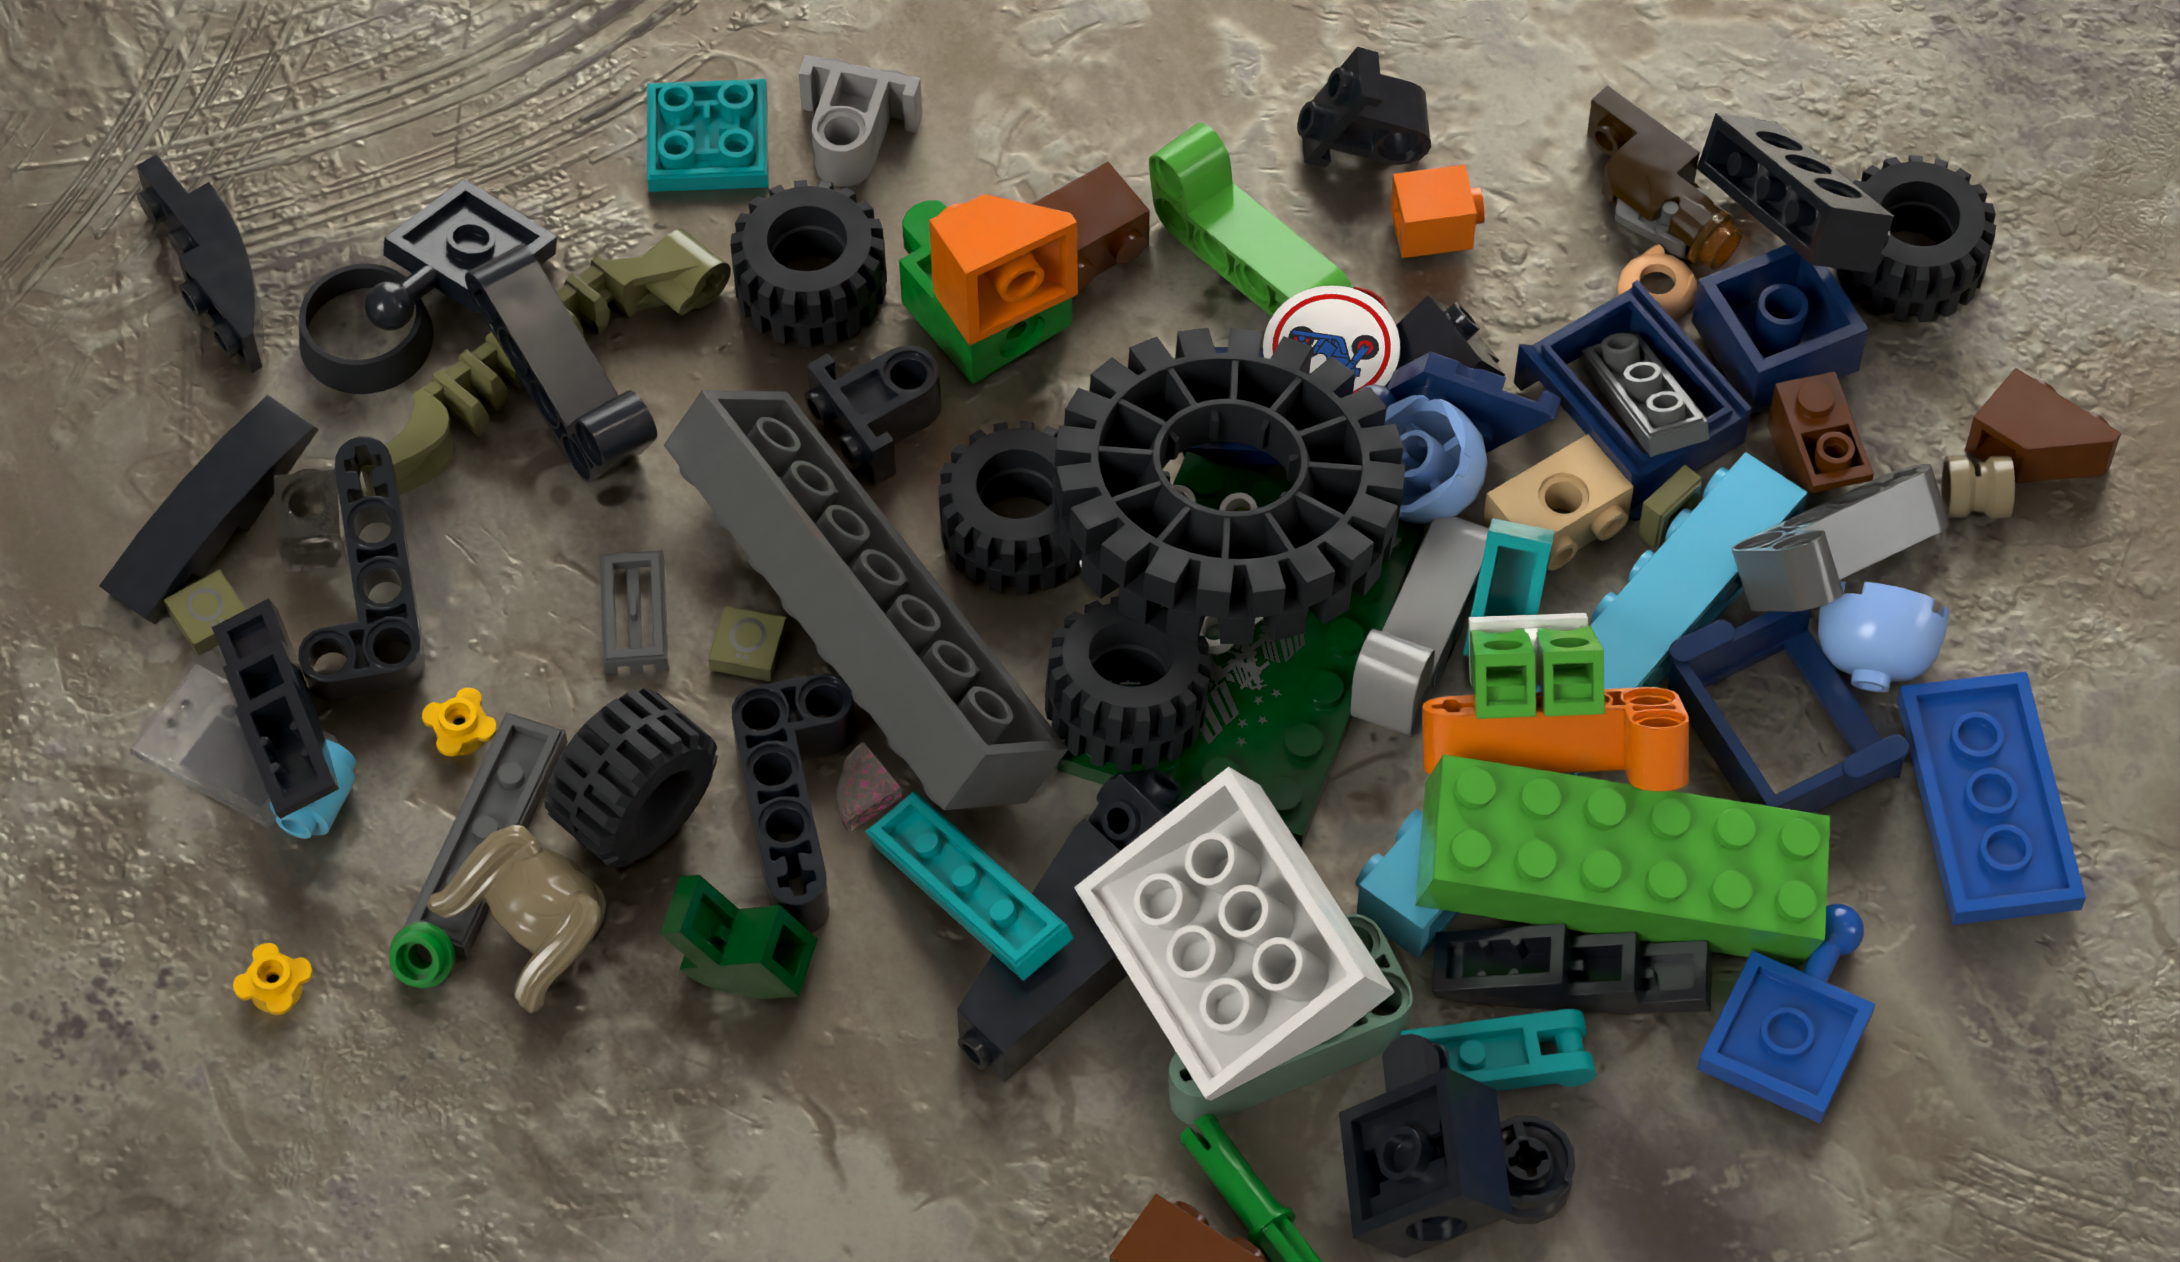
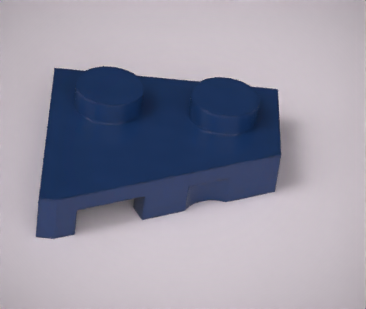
(1477, 393)

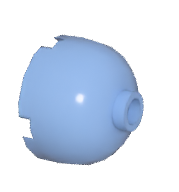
(1440, 456)
(1882, 635)

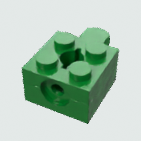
(918, 297)

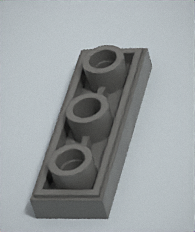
(1644, 394)

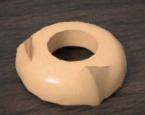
(1680, 297)

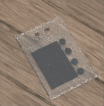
(207, 745)

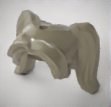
(534, 897)

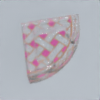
(864, 788)

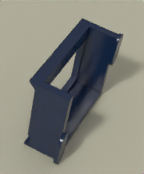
(1698, 377)
(1722, 651)

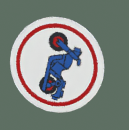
(1339, 325)

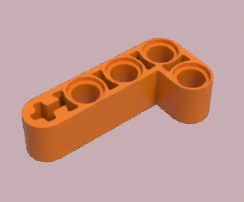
(1639, 733)

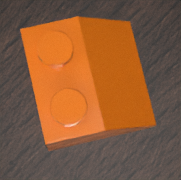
(1001, 262)

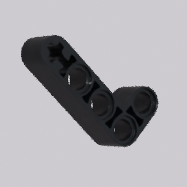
(557, 365)
(369, 566)
(787, 807)

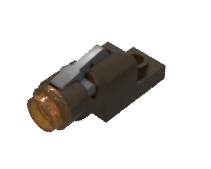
(1655, 184)

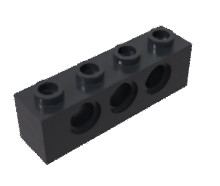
(1795, 193)

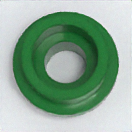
(410, 967)

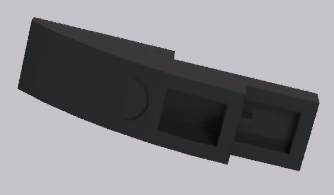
(210, 257)

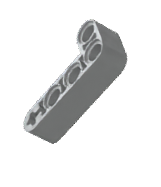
(1407, 658)

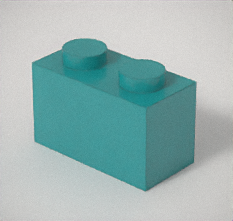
(1511, 571)

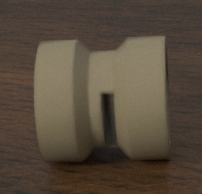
(1978, 487)

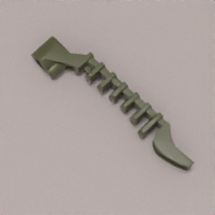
(672, 273)

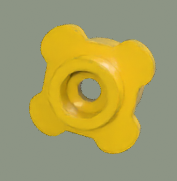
(462, 738)
(277, 996)

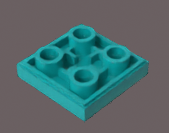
(707, 135)

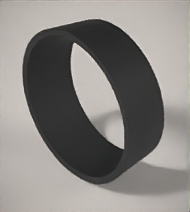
(370, 374)

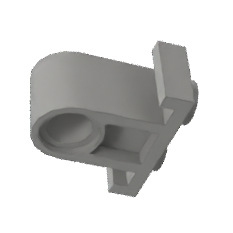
(854, 114)

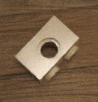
(1574, 480)

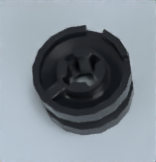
(1551, 1153)

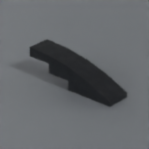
(207, 506)
(275, 708)
(1582, 972)

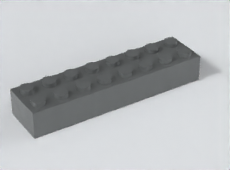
(865, 599)

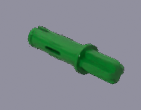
(1265, 1218)

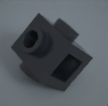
(1133, 804)

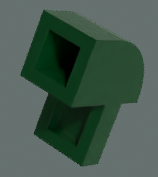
(736, 949)

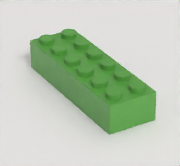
(1623, 859)

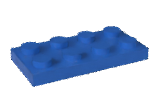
(1990, 798)

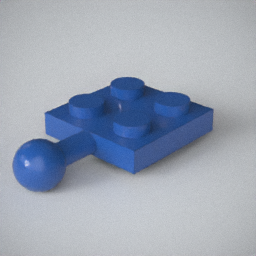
(1789, 1029)

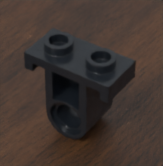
(1365, 115)
(871, 407)

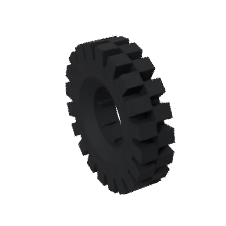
(1217, 563)

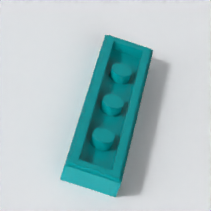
(969, 885)

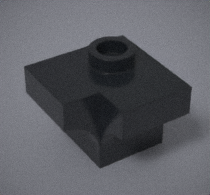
(1444, 332)

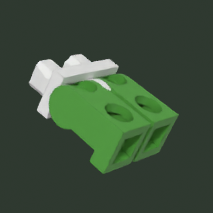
(1530, 650)

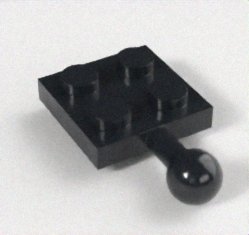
(446, 242)

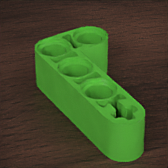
(1228, 227)

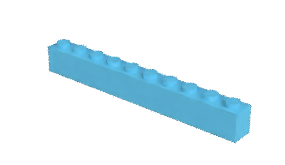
(1666, 598)

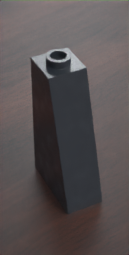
(1012, 1019)

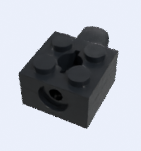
(1424, 1153)

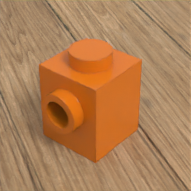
(1435, 211)

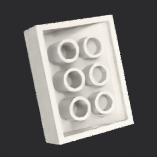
(1232, 936)

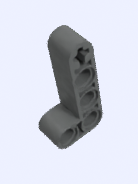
(1806, 556)

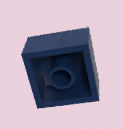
(1777, 323)

